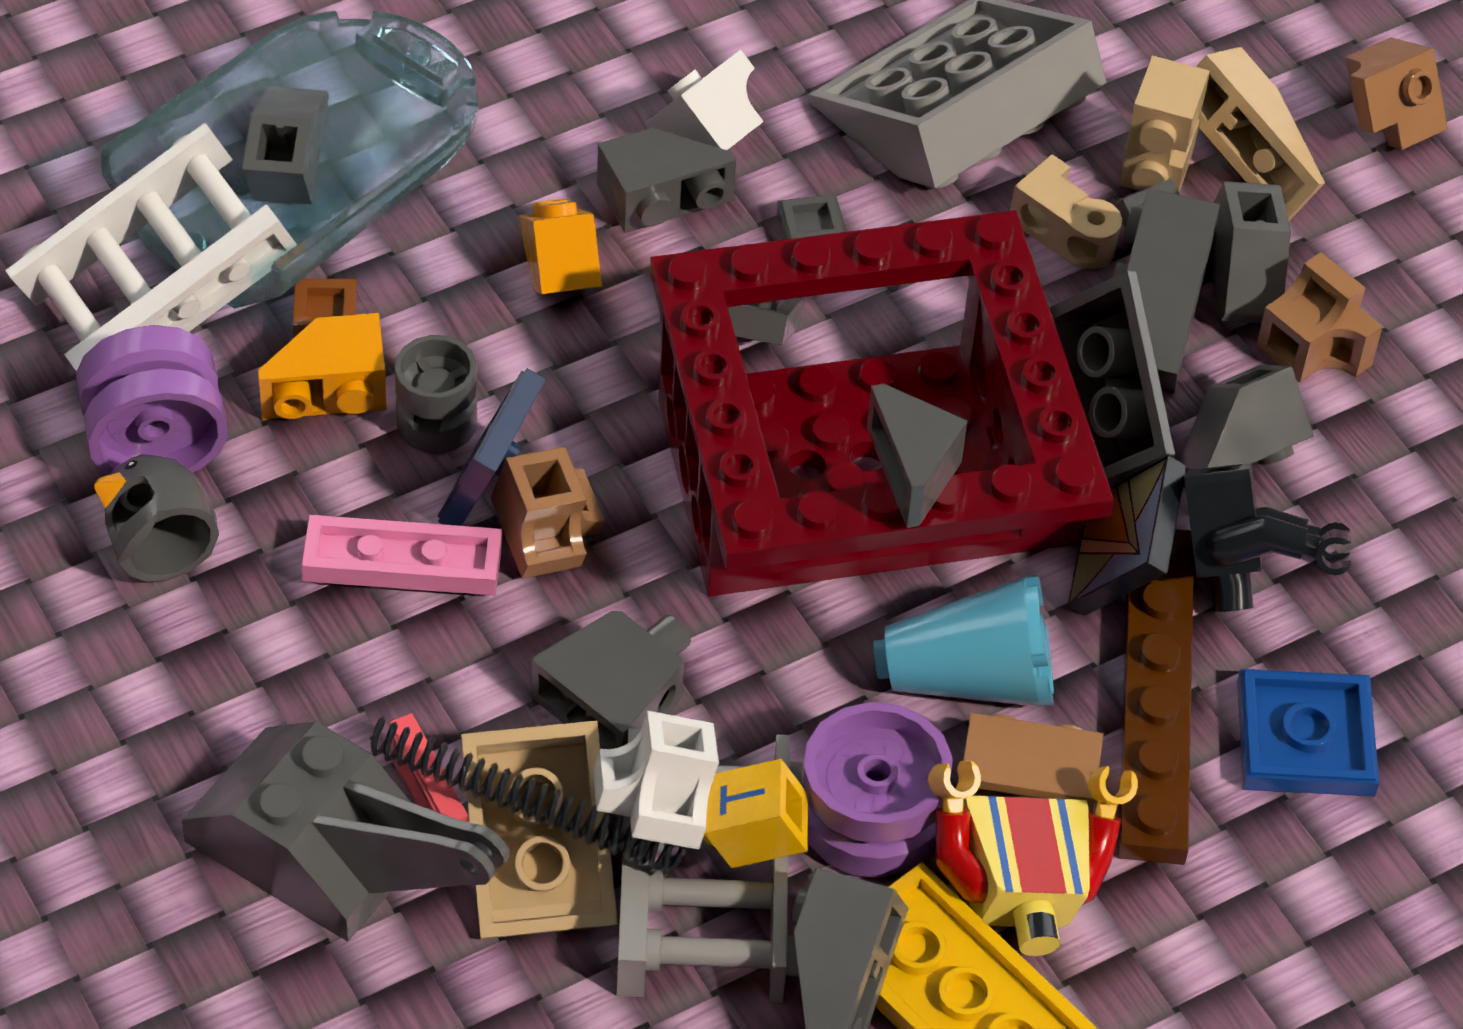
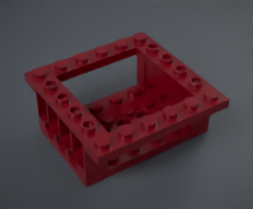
(737, 435)

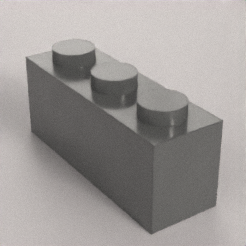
(1170, 260)

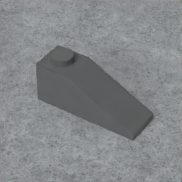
(844, 947)

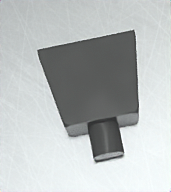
(612, 674)

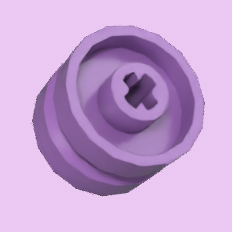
(151, 396)
(872, 789)

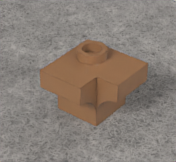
(1397, 91)
(1320, 323)
(545, 511)

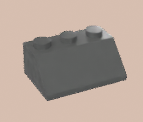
(1116, 374)

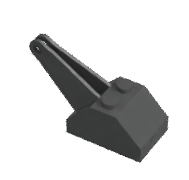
(332, 829)

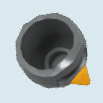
(157, 517)

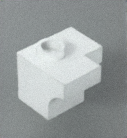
(713, 107)
(660, 779)

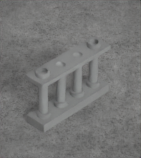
(648, 890)

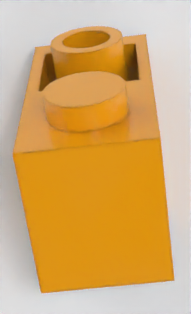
(560, 247)
(327, 370)

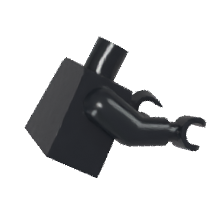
(1235, 534)

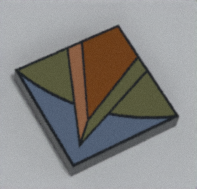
(1131, 544)

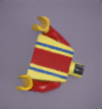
(1026, 857)

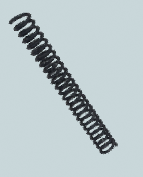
(599, 834)

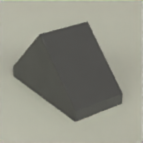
(916, 448)

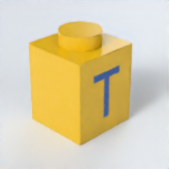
(757, 814)

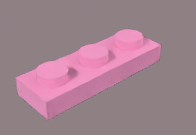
(402, 555)

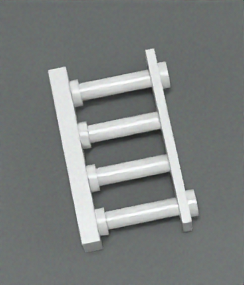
(192, 292)

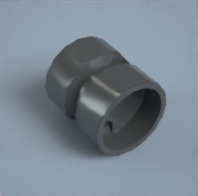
(436, 393)

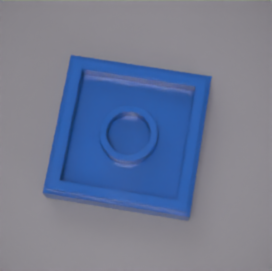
(1307, 732)

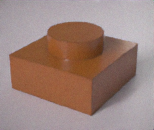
(323, 299)

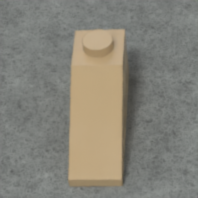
(1255, 129)

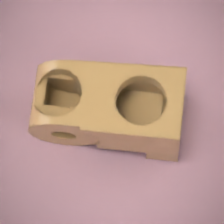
(1066, 217)

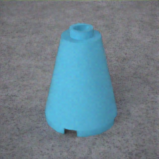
(974, 648)

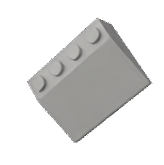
(964, 87)

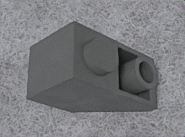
(285, 144)
(662, 177)
(1249, 250)
(1248, 420)

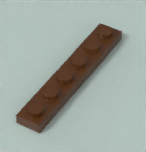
(1159, 712)

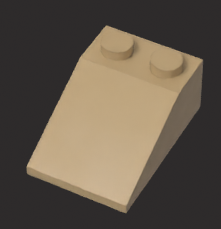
(549, 876)

